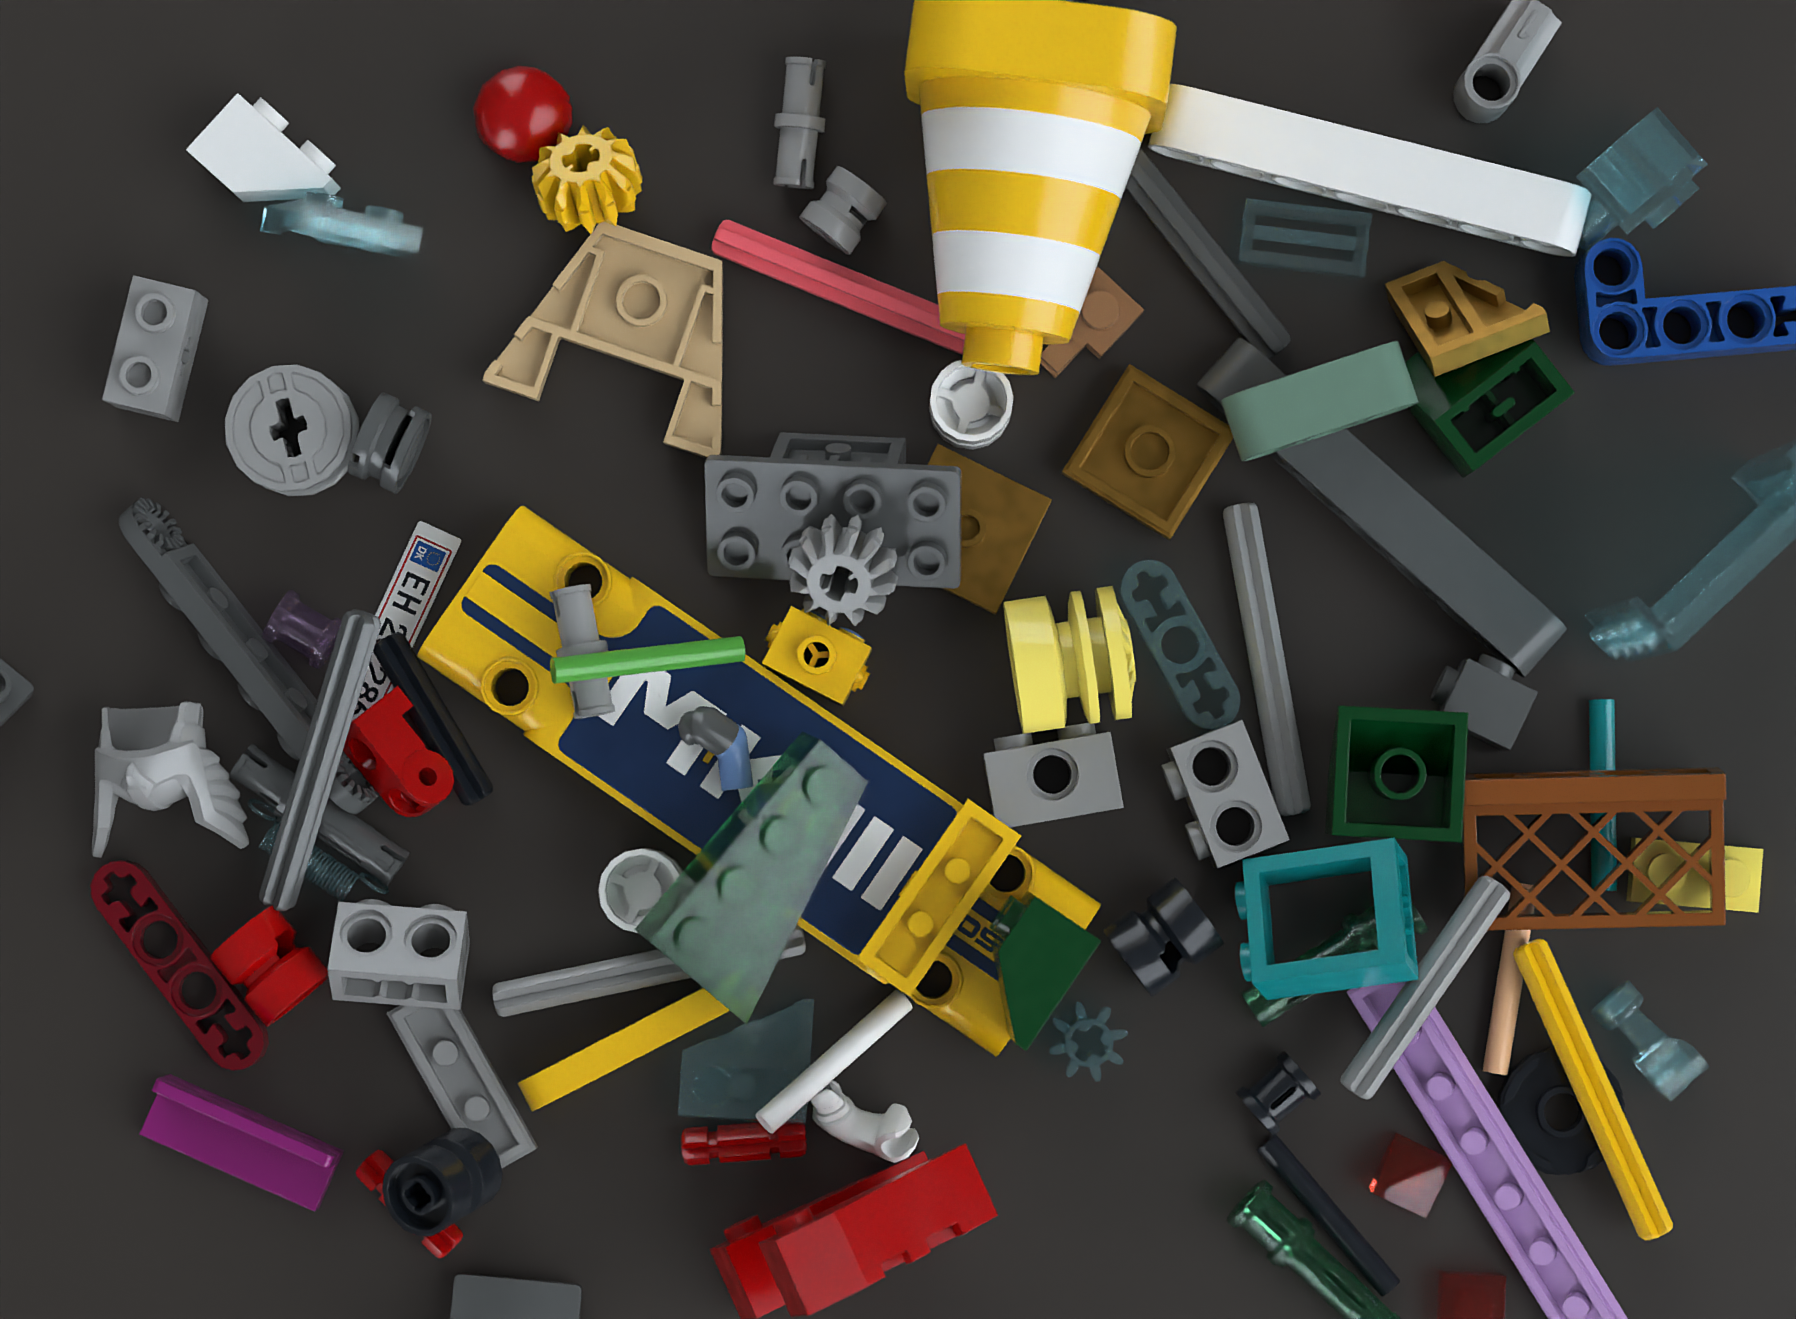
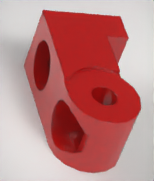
(397, 759)

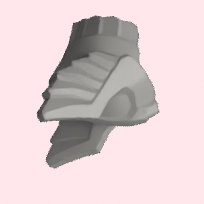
(158, 760)

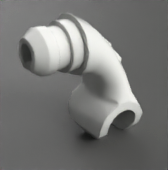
(881, 1134)

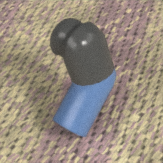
(722, 738)

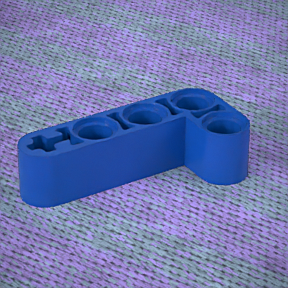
(1645, 317)

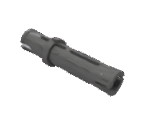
(337, 828)

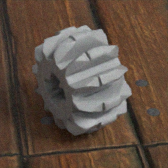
(846, 547)

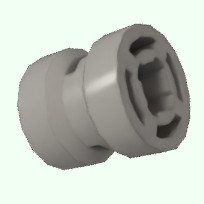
(843, 210)

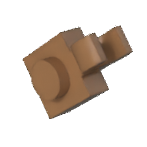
(1101, 322)

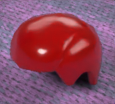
(521, 113)

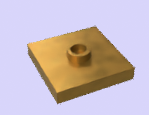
(1149, 452)
(995, 528)

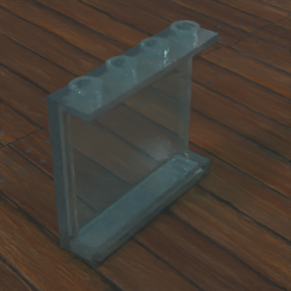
(1641, 632)

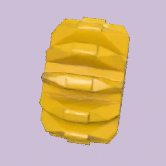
(587, 179)

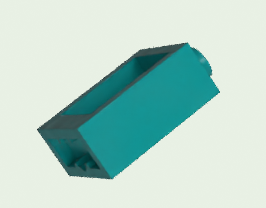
(1396, 952)

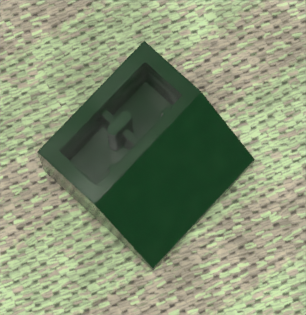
(1486, 402)

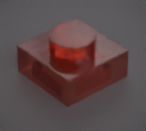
(1471, 1295)

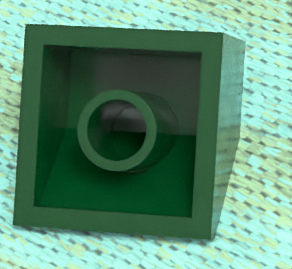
(1397, 774)
(1035, 962)

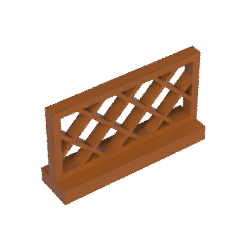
(1608, 794)

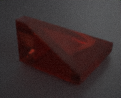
(1410, 1175)

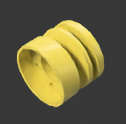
(1069, 659)

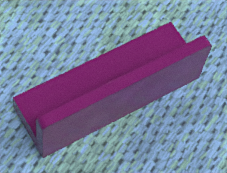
(241, 1142)

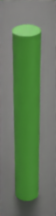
(647, 659)

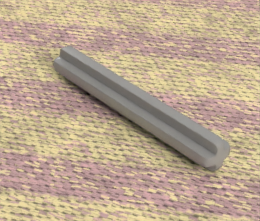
(1420, 996)

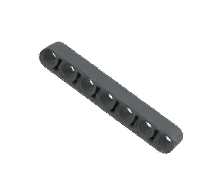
(1403, 527)

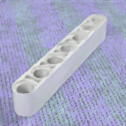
(1372, 171)

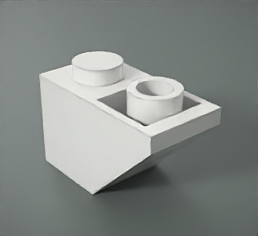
(256, 159)

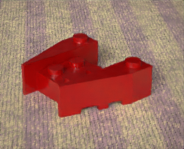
(851, 1234)

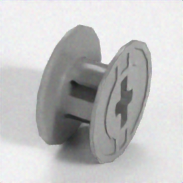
(260, 414)

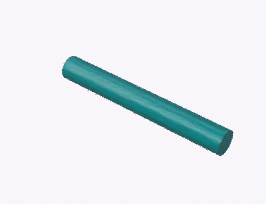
(1602, 758)

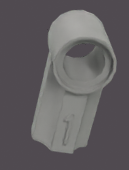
(1506, 58)

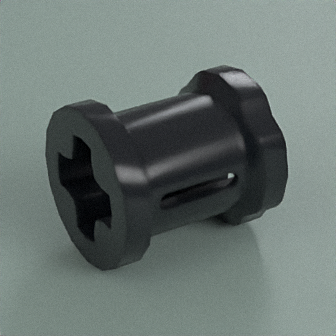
(1278, 1093)

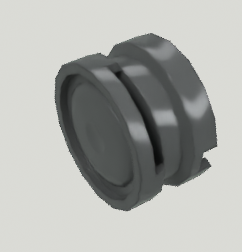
(390, 442)

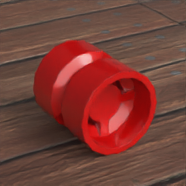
(270, 965)

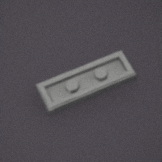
(462, 1077)

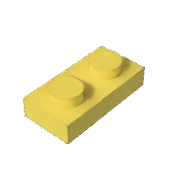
(1659, 860)

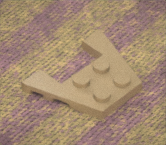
(638, 305)

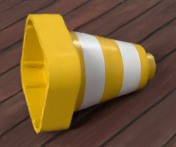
(1028, 156)

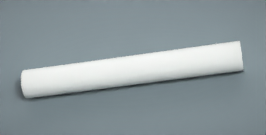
(833, 1061)

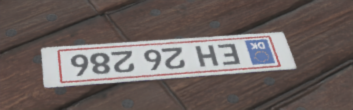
(409, 600)

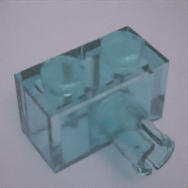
(1639, 179)

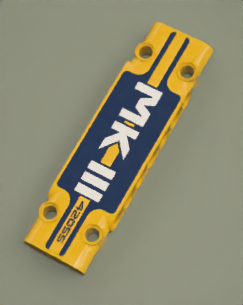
(637, 756)

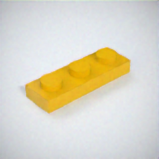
(938, 897)

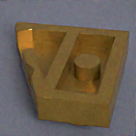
(1460, 317)

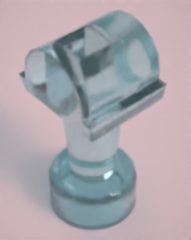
(1662, 1060)

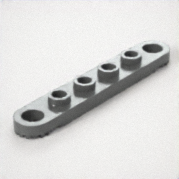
(235, 639)

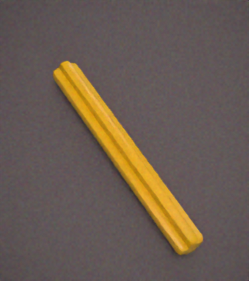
(1593, 1089)

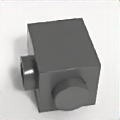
(1489, 695)

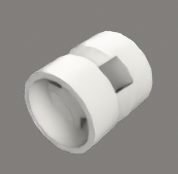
(970, 405)
(635, 884)

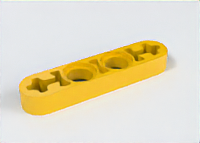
(620, 1048)

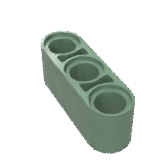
(1319, 401)

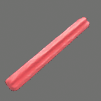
(834, 283)

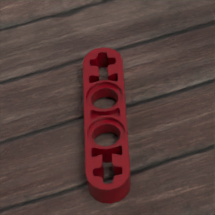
(186, 959)

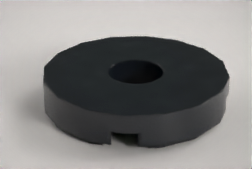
(1523, 1105)

